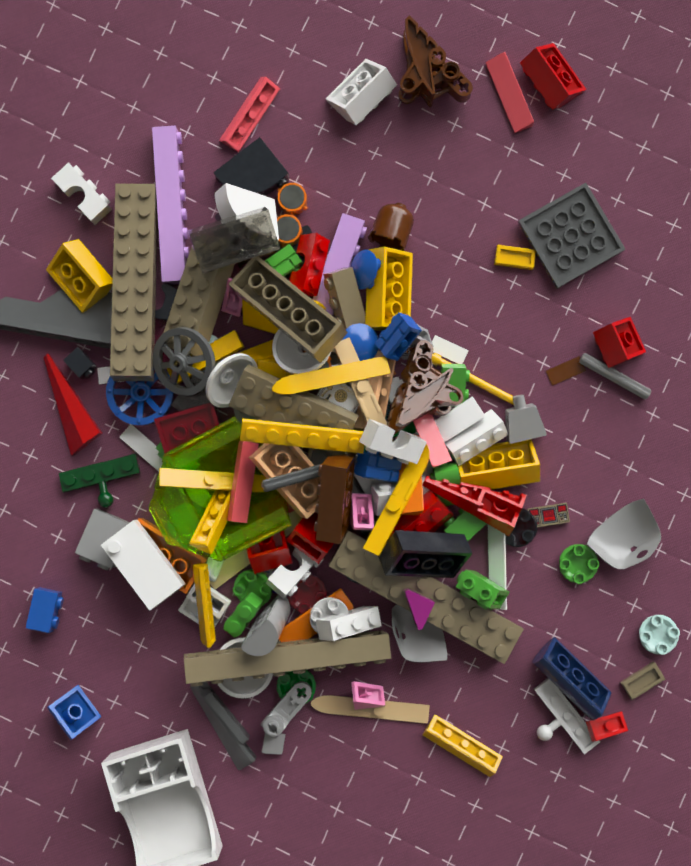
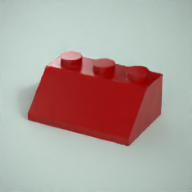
(552, 75)
(431, 519)

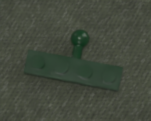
(98, 475)

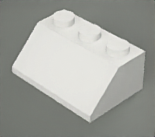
(361, 91)

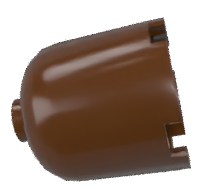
(392, 226)

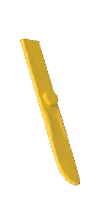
(332, 376)
(202, 479)
(396, 504)

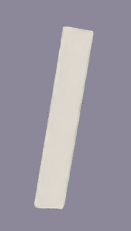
(459, 419)

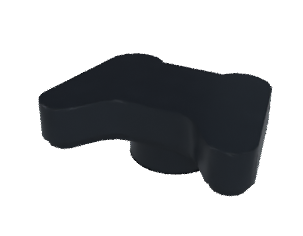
(170, 293)

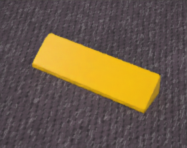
(221, 347)
(212, 522)
(204, 604)
(462, 746)

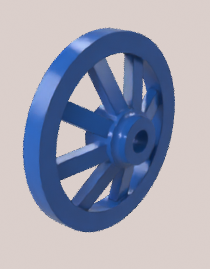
(134, 392)

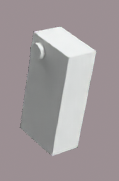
(143, 564)

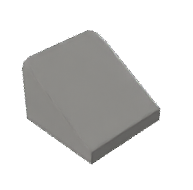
(273, 745)

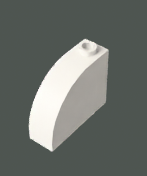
(235, 201)

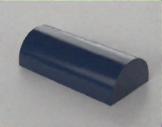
(572, 678)

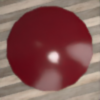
(307, 594)

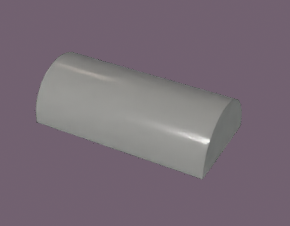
(267, 628)

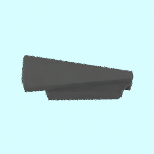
(226, 726)

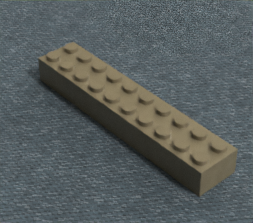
(134, 283)
(451, 610)
(285, 657)

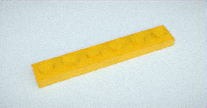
(301, 436)

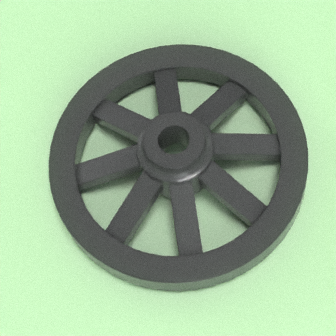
(182, 362)

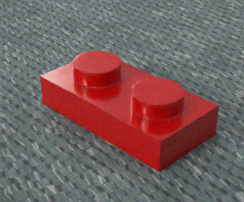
(606, 726)

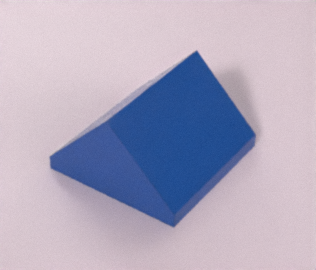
(74, 712)

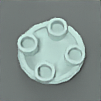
(659, 634)

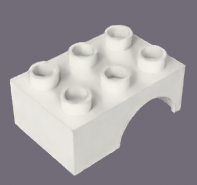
(164, 802)

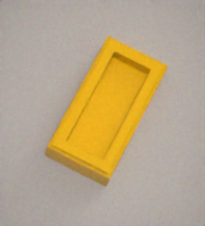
(515, 257)

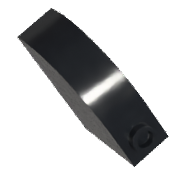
(254, 170)

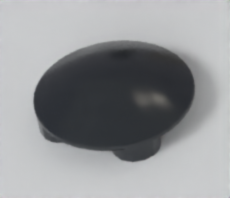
(524, 530)

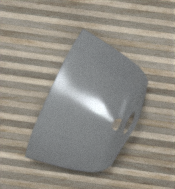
(624, 529)
(419, 645)

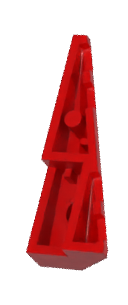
(76, 421)
(491, 507)

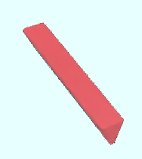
(510, 93)
(249, 114)
(430, 433)
(242, 483)

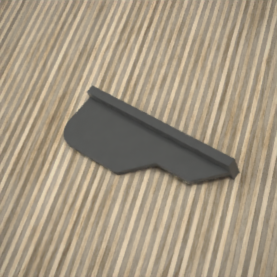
(59, 319)

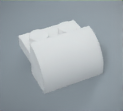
(219, 604)

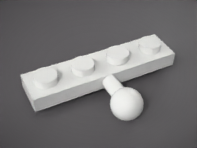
(565, 716)

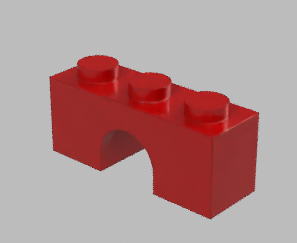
(314, 250)

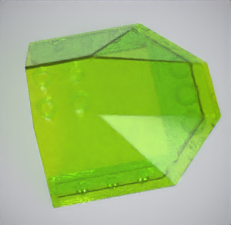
(181, 509)

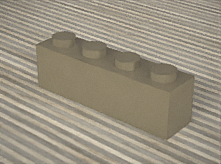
(344, 296)

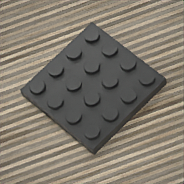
(571, 235)

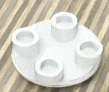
(325, 608)

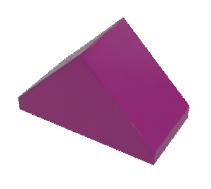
(419, 606)

